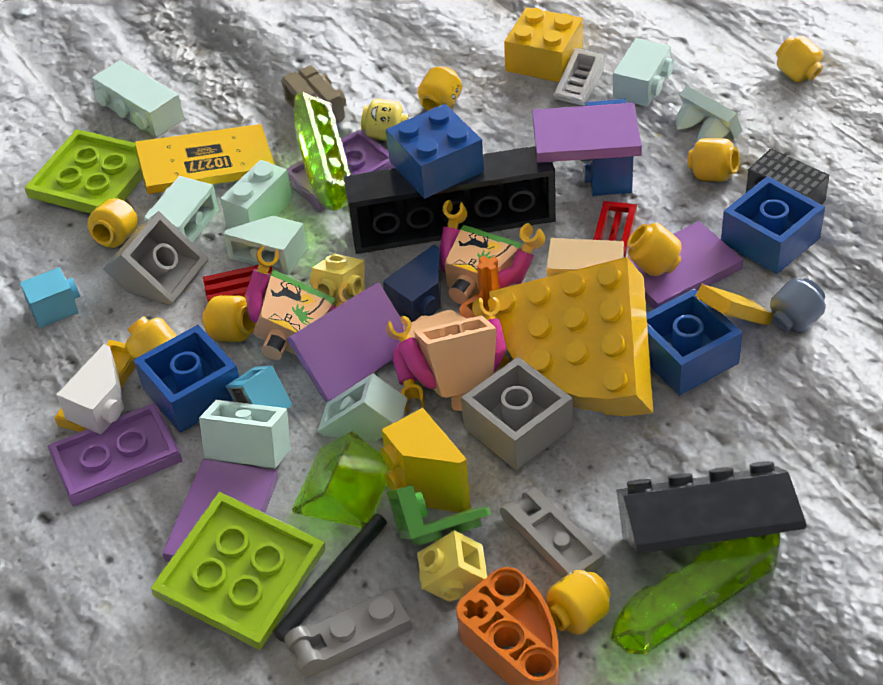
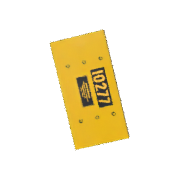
(202, 156)

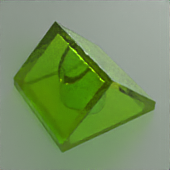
(343, 482)

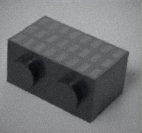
(791, 173)

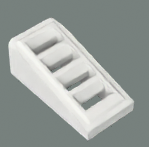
(584, 60)

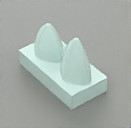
(717, 118)

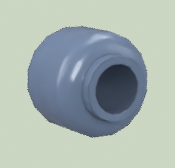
(797, 305)

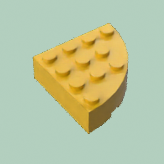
(584, 334)

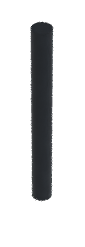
(330, 576)

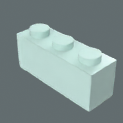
(138, 98)

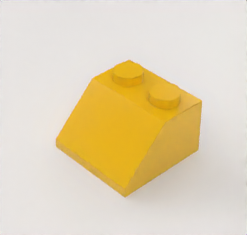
(427, 459)

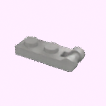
(552, 533)
(348, 633)

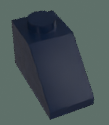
(416, 286)

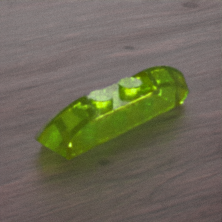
(321, 150)
(688, 595)

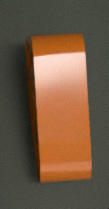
(520, 620)

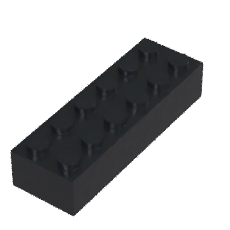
(507, 195)

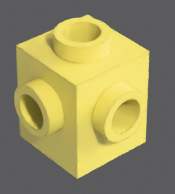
(336, 271)
(451, 566)

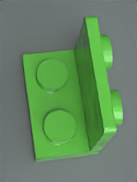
(410, 508)

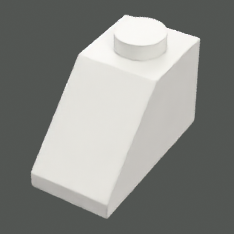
(93, 393)

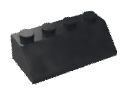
(709, 507)

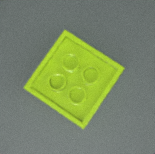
(87, 172)
(238, 570)

